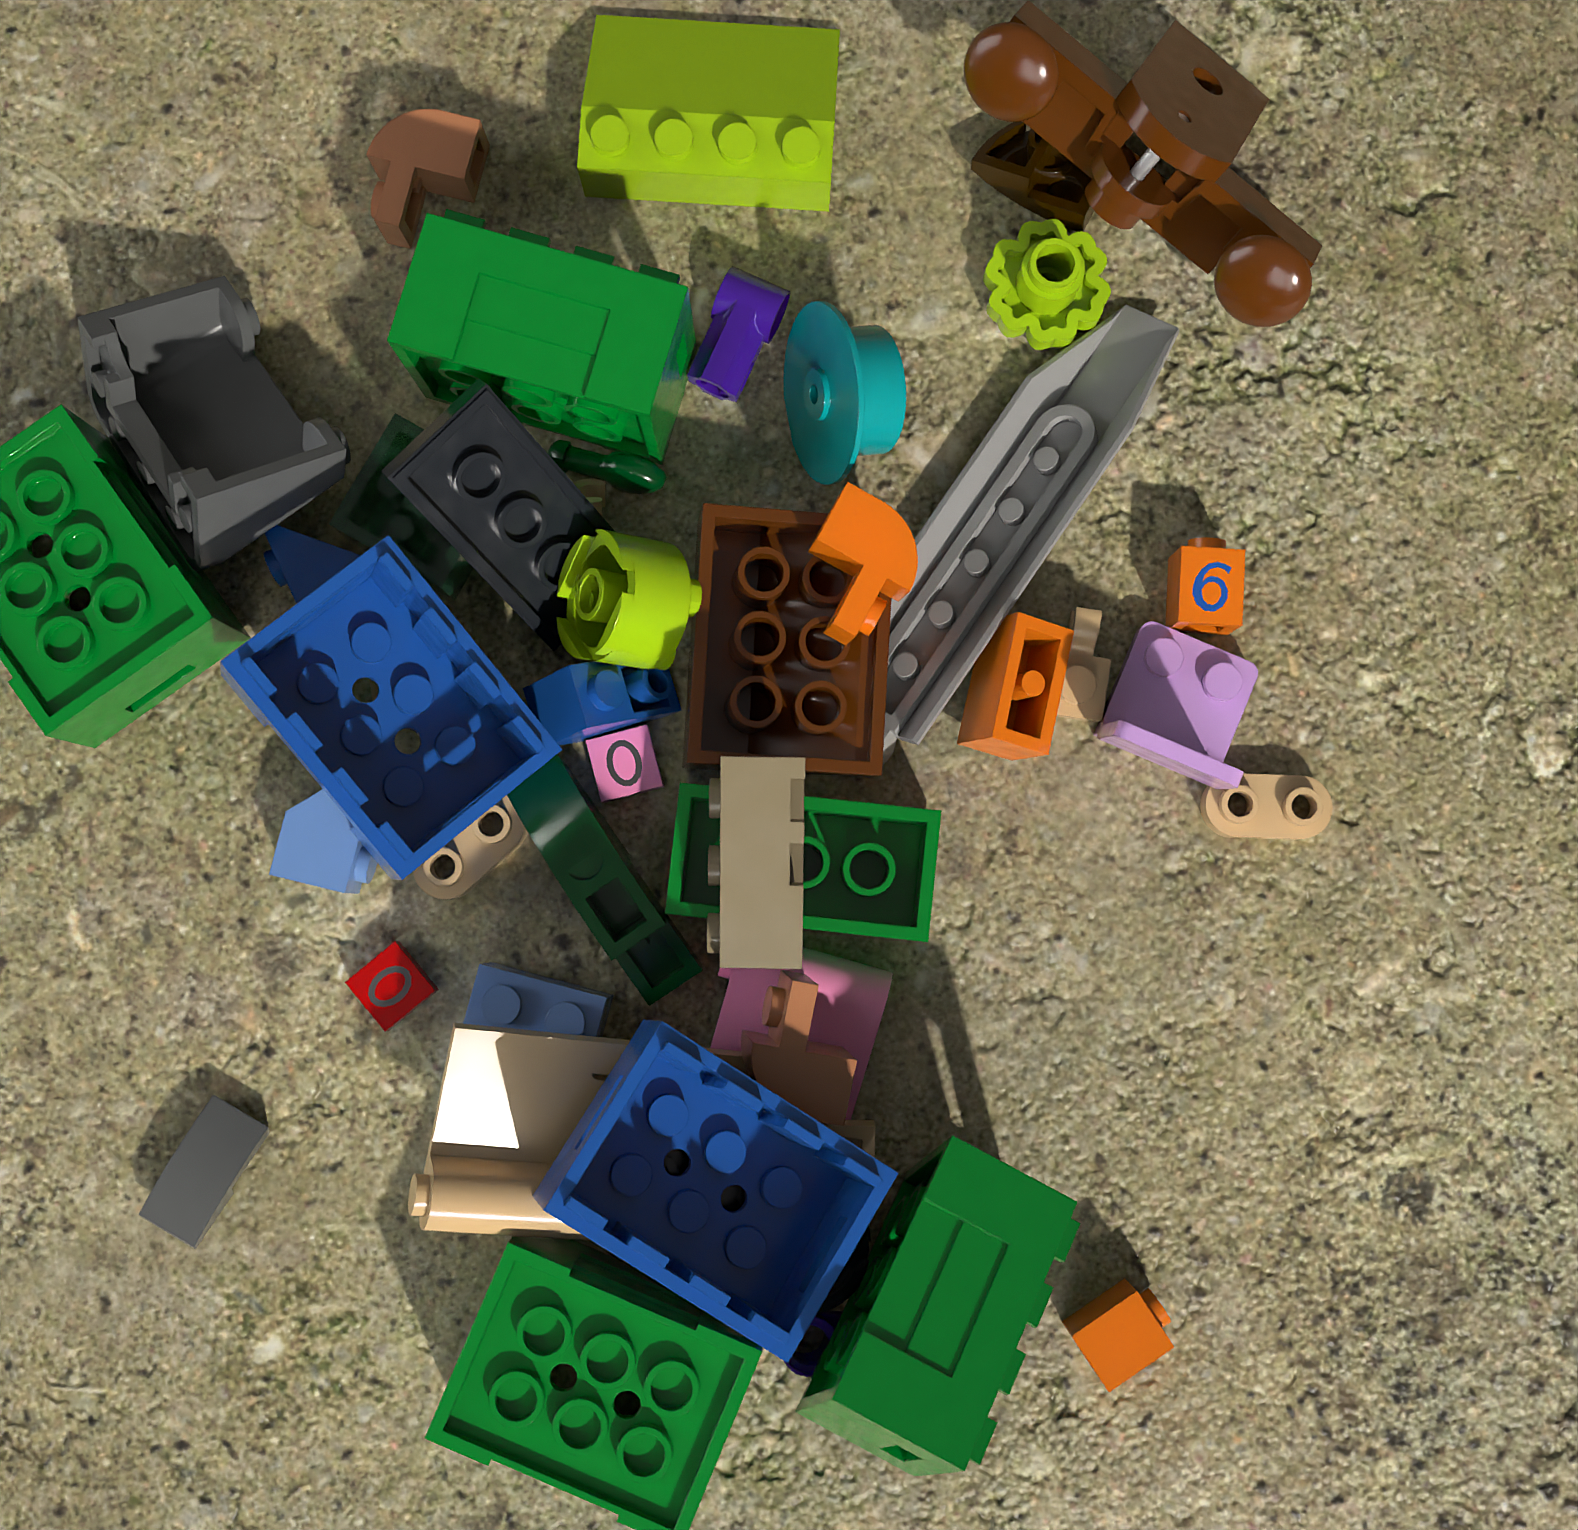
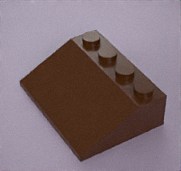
(759, 655)

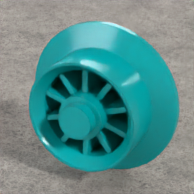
(841, 391)

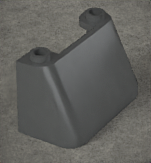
(204, 418)

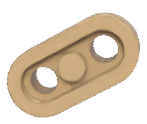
(1268, 808)
(473, 854)

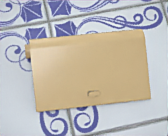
(502, 1123)

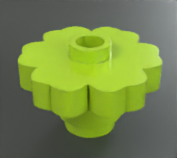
(1046, 284)

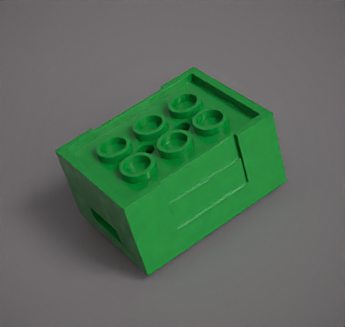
(548, 331)
(148, 614)
(941, 1311)
(620, 1334)

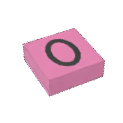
(624, 763)

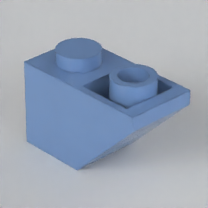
(320, 848)

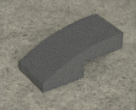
(203, 1172)

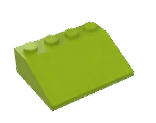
(709, 113)

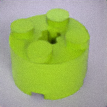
(626, 600)

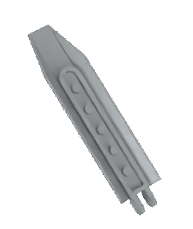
(1013, 509)

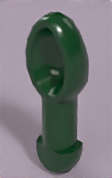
(620, 469)

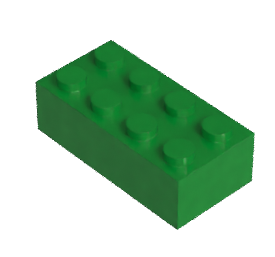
(862, 865)

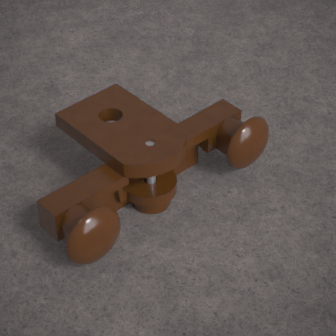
(1186, 112)

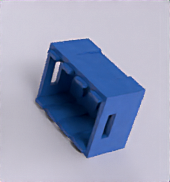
(430, 677)
(747, 1267)

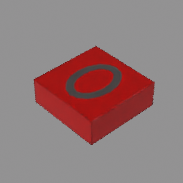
(391, 986)

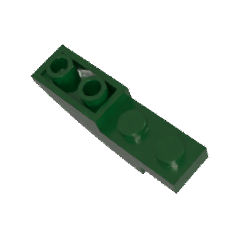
(603, 881)

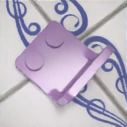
(1179, 704)

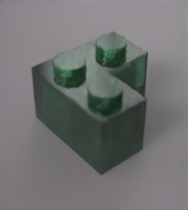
(378, 509)

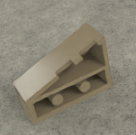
(758, 862)

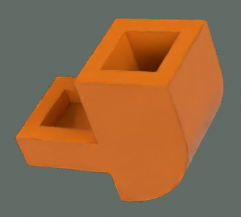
(874, 548)

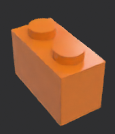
(1016, 689)

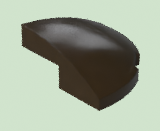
(1034, 175)

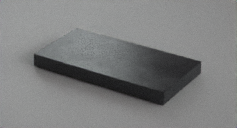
(498, 503)

